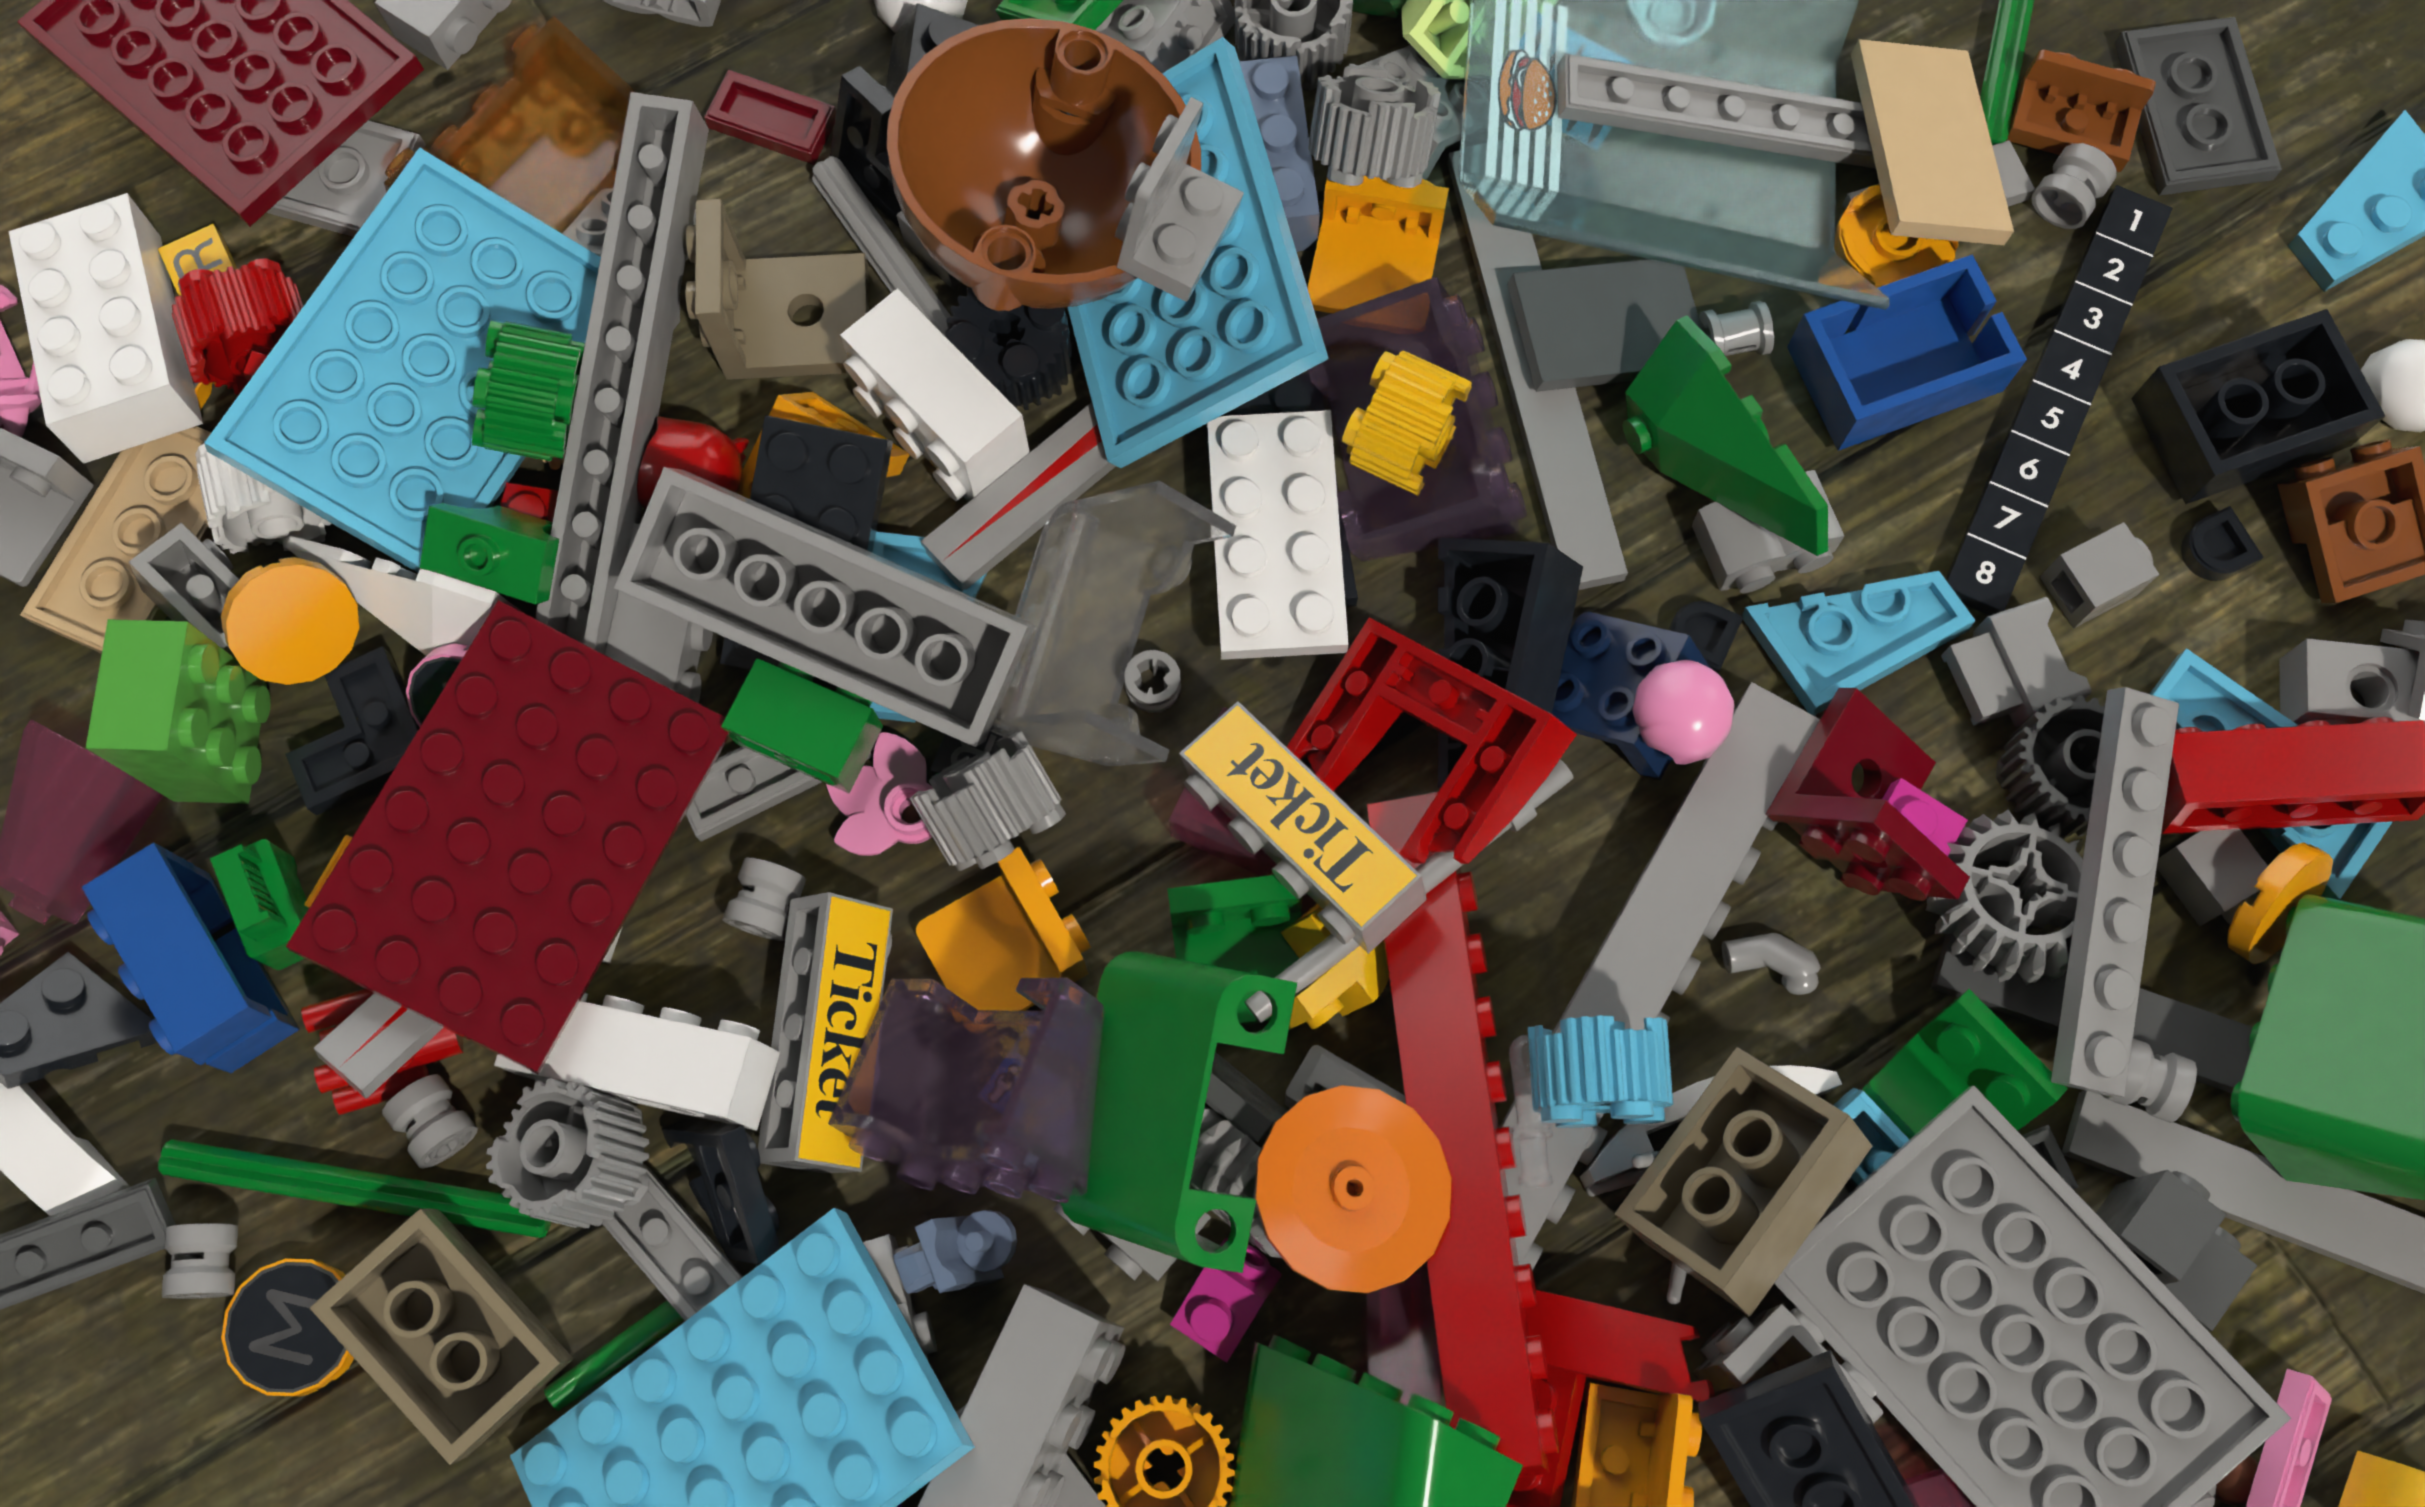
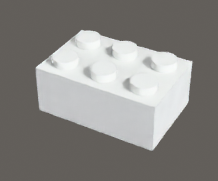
(933, 397)

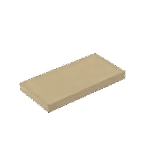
(1931, 143)
(134, 506)

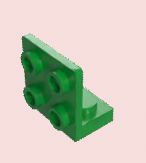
(1235, 927)
(1960, 1050)

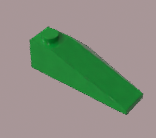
(1716, 443)

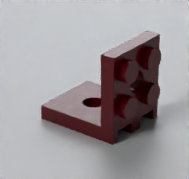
(1861, 830)

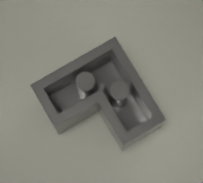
(2179, 1239)

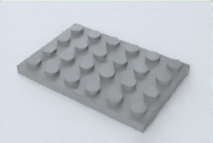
(2022, 1329)

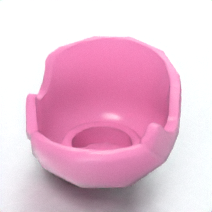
(1683, 710)

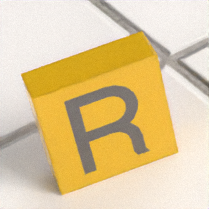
(197, 250)

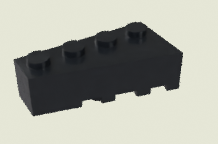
(1506, 619)

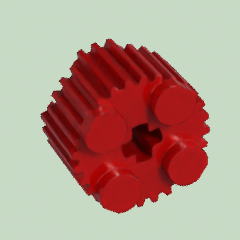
(230, 316)

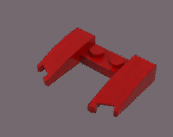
(1506, 737)
(1604, 1345)

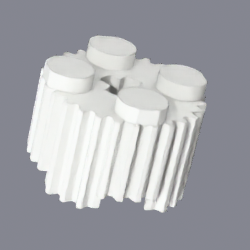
(249, 511)

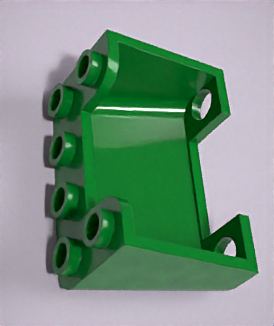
(2342, 1052)
(1152, 1099)
(1341, 1444)

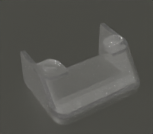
(1088, 605)

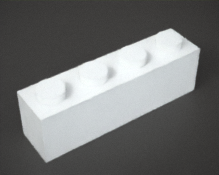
(662, 1061)

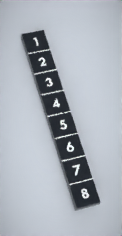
(2056, 401)

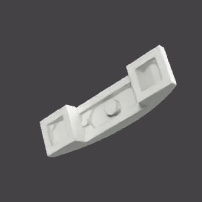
(1632, 1139)
(47, 1158)

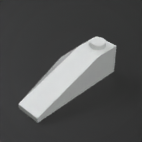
(419, 607)

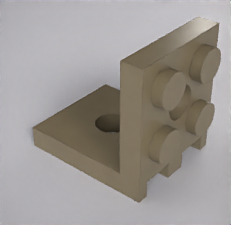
(750, 303)

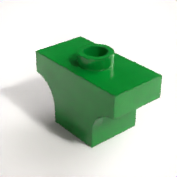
(491, 549)

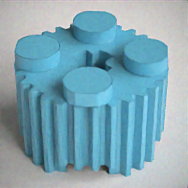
(1600, 1070)

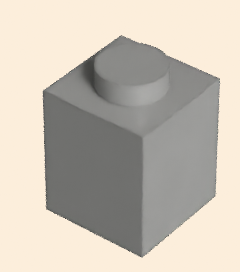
(2099, 574)
(2213, 873)

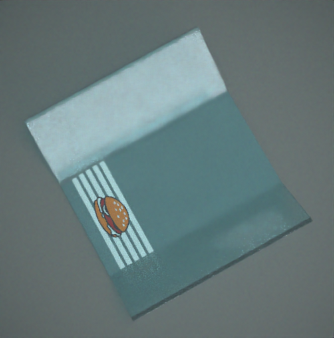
(1651, 192)

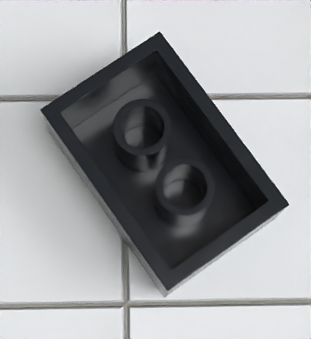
(2257, 406)

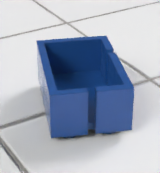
(1907, 358)
(202, 991)

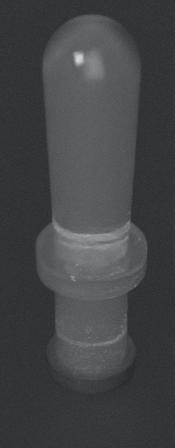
(1530, 1129)

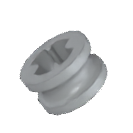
(1133, 681)

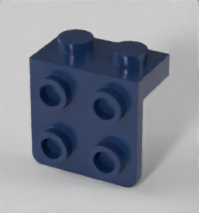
(1600, 680)

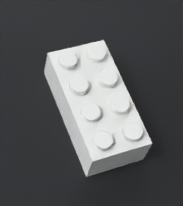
(103, 329)

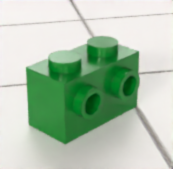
(803, 724)

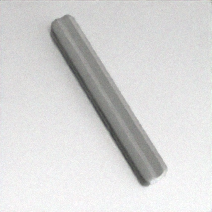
(876, 239)

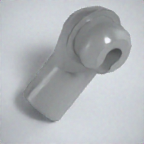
(1777, 952)

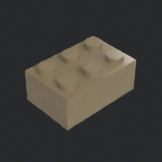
(1744, 1179)
(441, 1334)

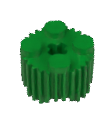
(526, 390)

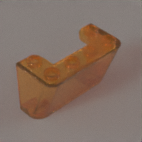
(544, 135)

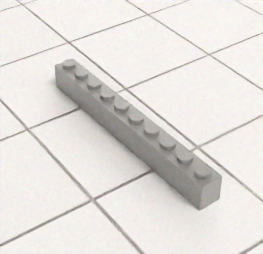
(624, 361)
(1671, 910)

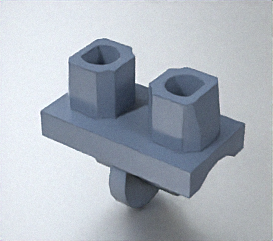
(958, 1252)

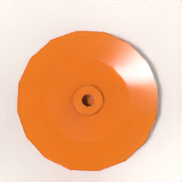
(1353, 1189)

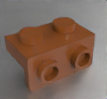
(2079, 102)

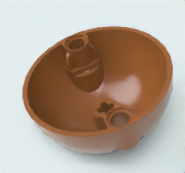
(1007, 182)

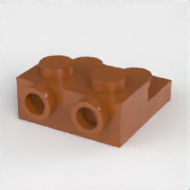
(2360, 518)

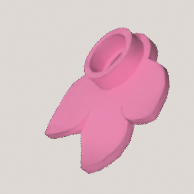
(880, 798)

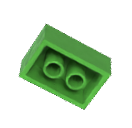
(177, 712)

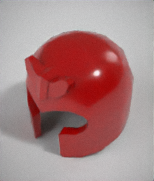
(691, 448)

